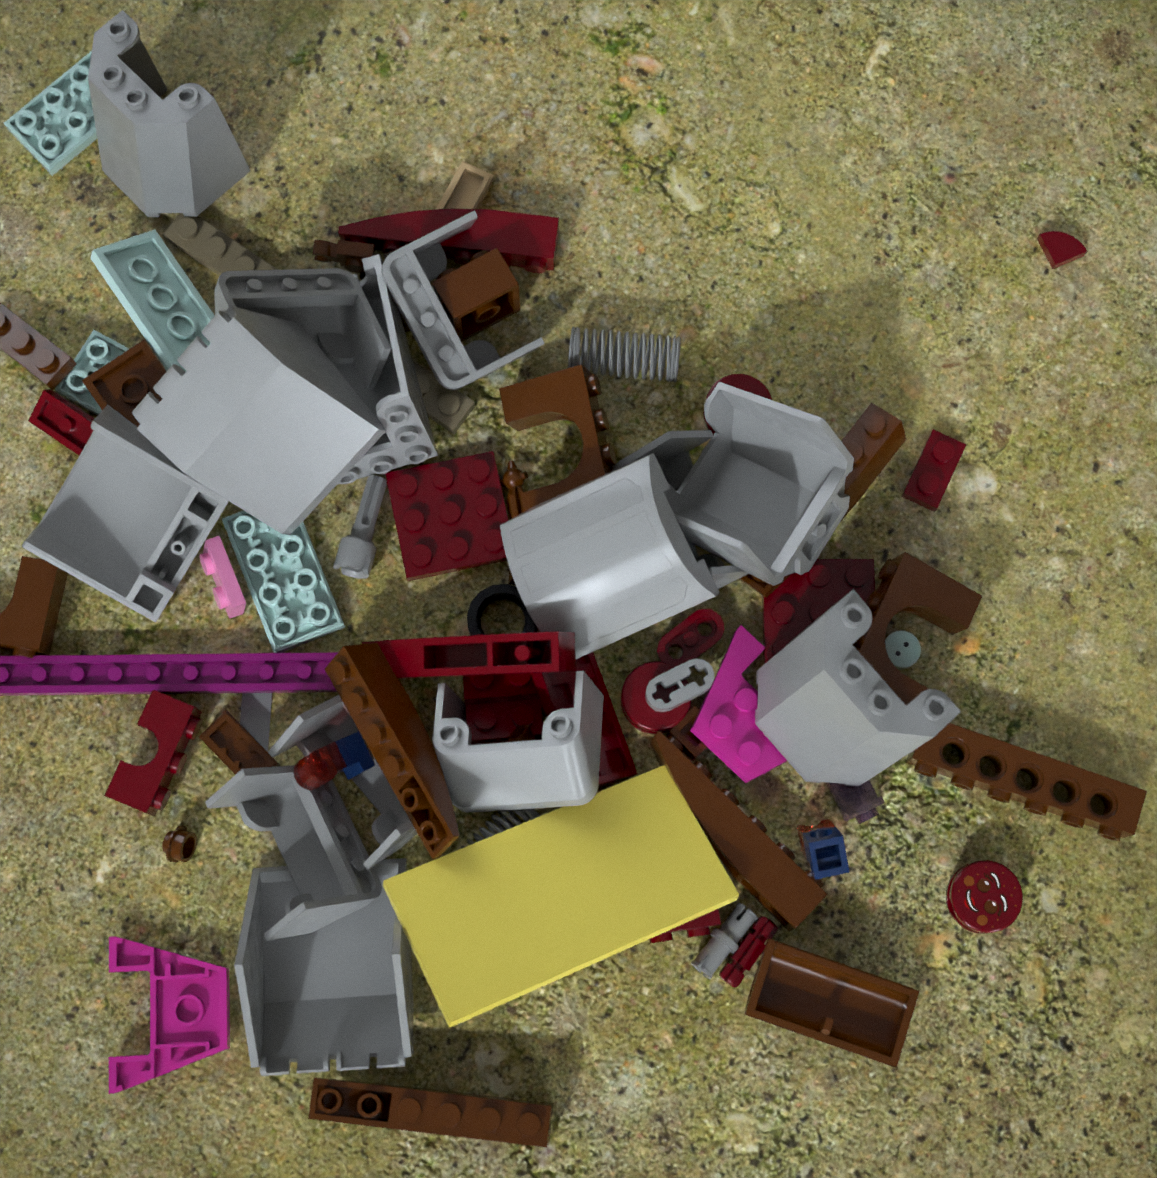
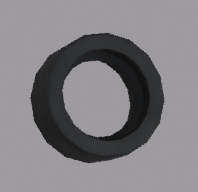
(490, 595)

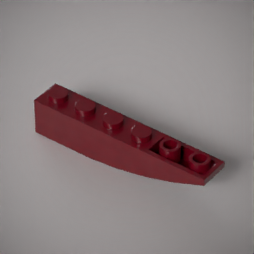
(520, 237)
(481, 654)

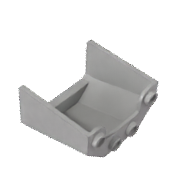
(155, 150)
(763, 485)
(834, 710)

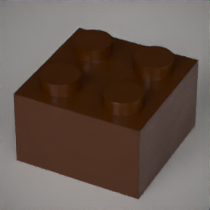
(478, 293)

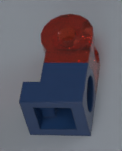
(324, 763)
(823, 849)

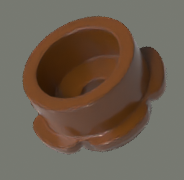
(179, 844)

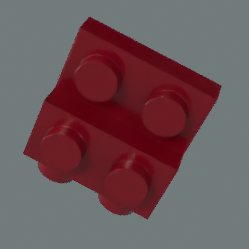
(500, 705)

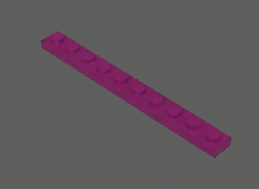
(165, 674)

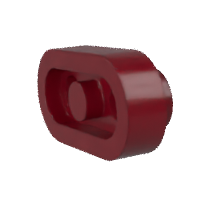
(689, 639)

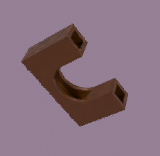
(568, 397)
(915, 589)
(33, 612)

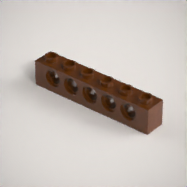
(1121, 801)

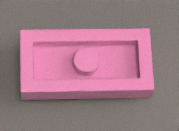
(227, 589)

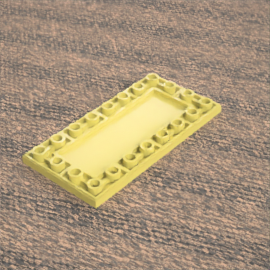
(557, 894)

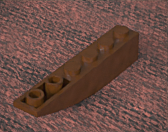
(872, 444)
(396, 741)
(741, 840)
(432, 1111)

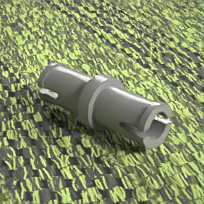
(724, 940)

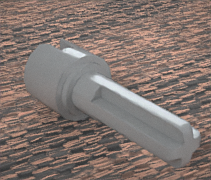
(357, 550)

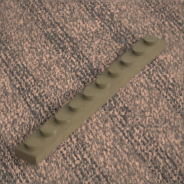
(223, 254)

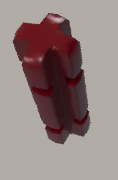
(748, 951)

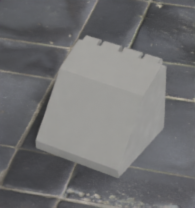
(259, 417)
(325, 991)

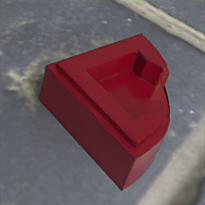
(1060, 248)

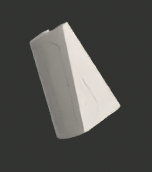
(126, 518)
(605, 558)

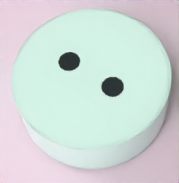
(902, 649)

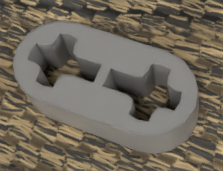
(683, 693)

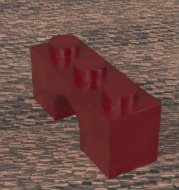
(147, 785)

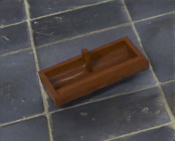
(831, 1002)

